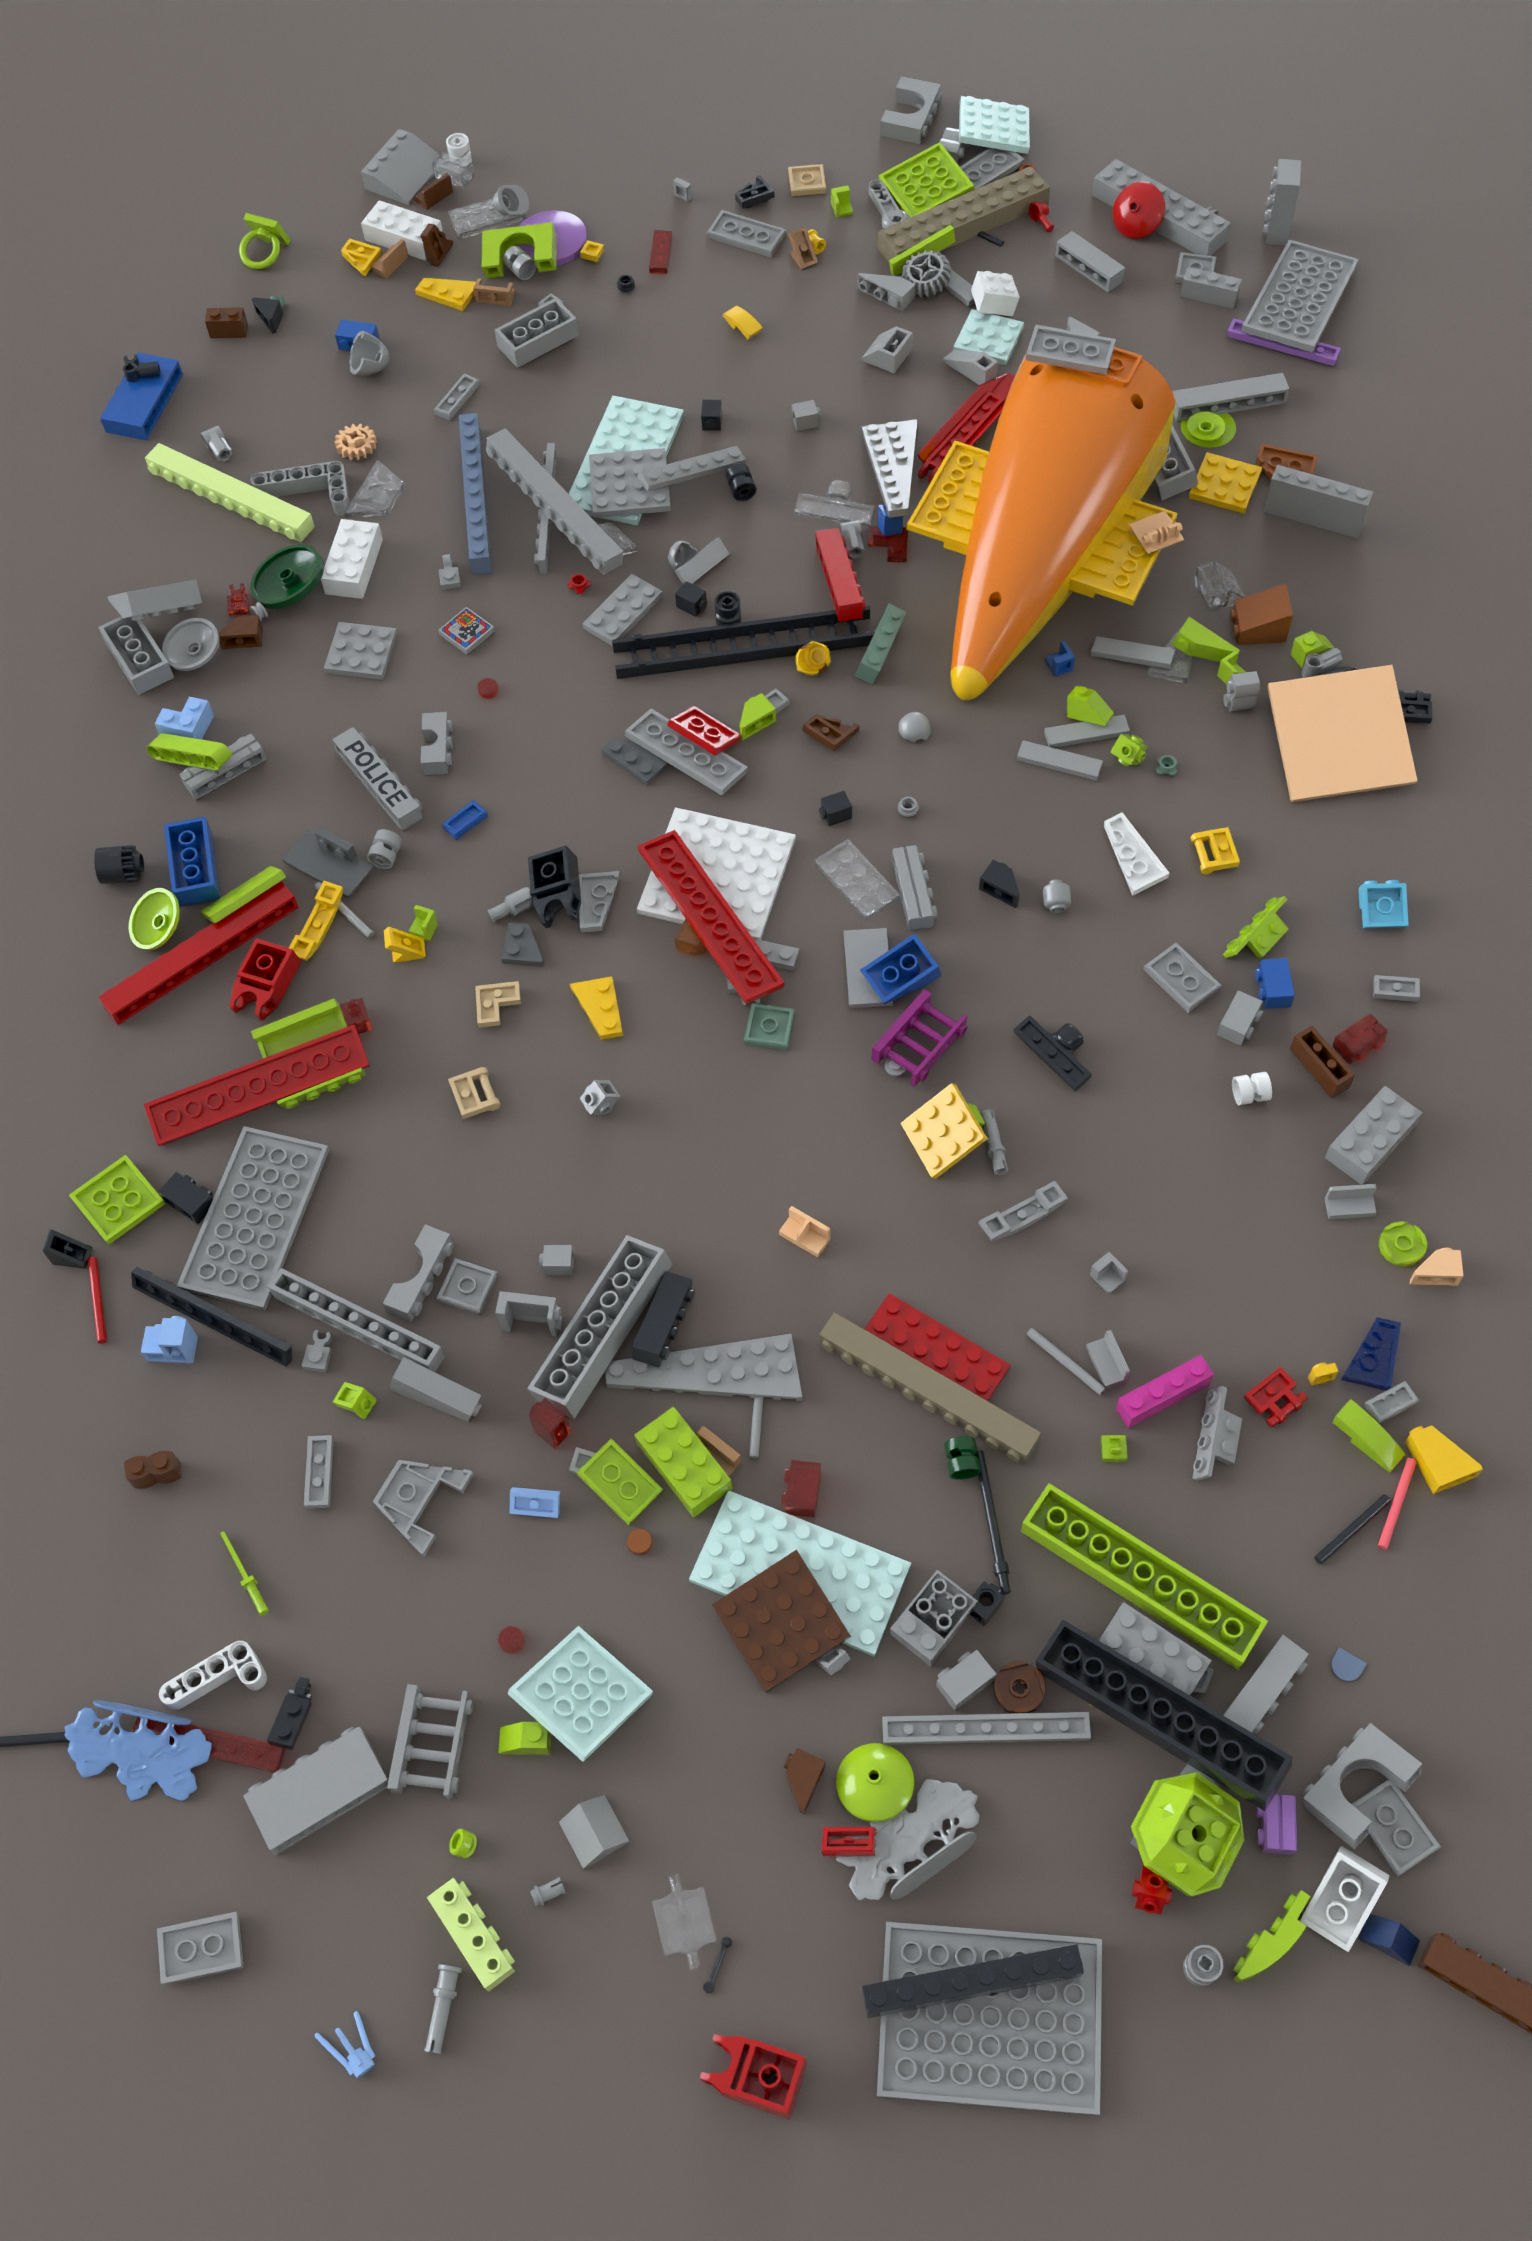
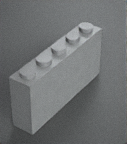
(1318, 501)
(316, 1790)

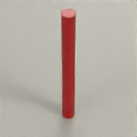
(97, 1300)

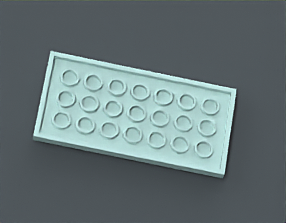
(626, 427)
(853, 1576)

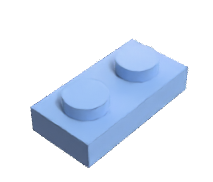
(534, 1502)

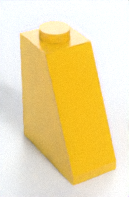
(1440, 1459)

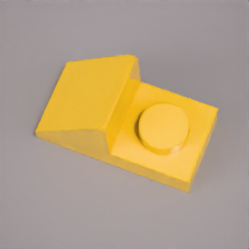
(404, 945)

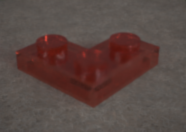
(896, 543)

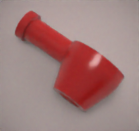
(1038, 212)

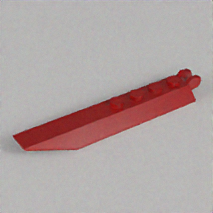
(966, 423)

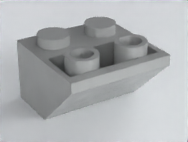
(890, 349)

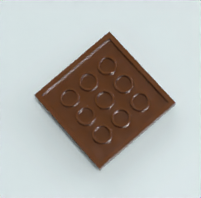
(781, 1621)

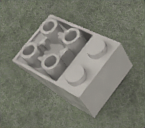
(933, 1618)

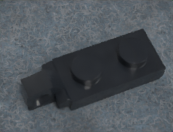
(291, 1716)

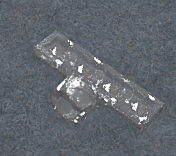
(835, 505)

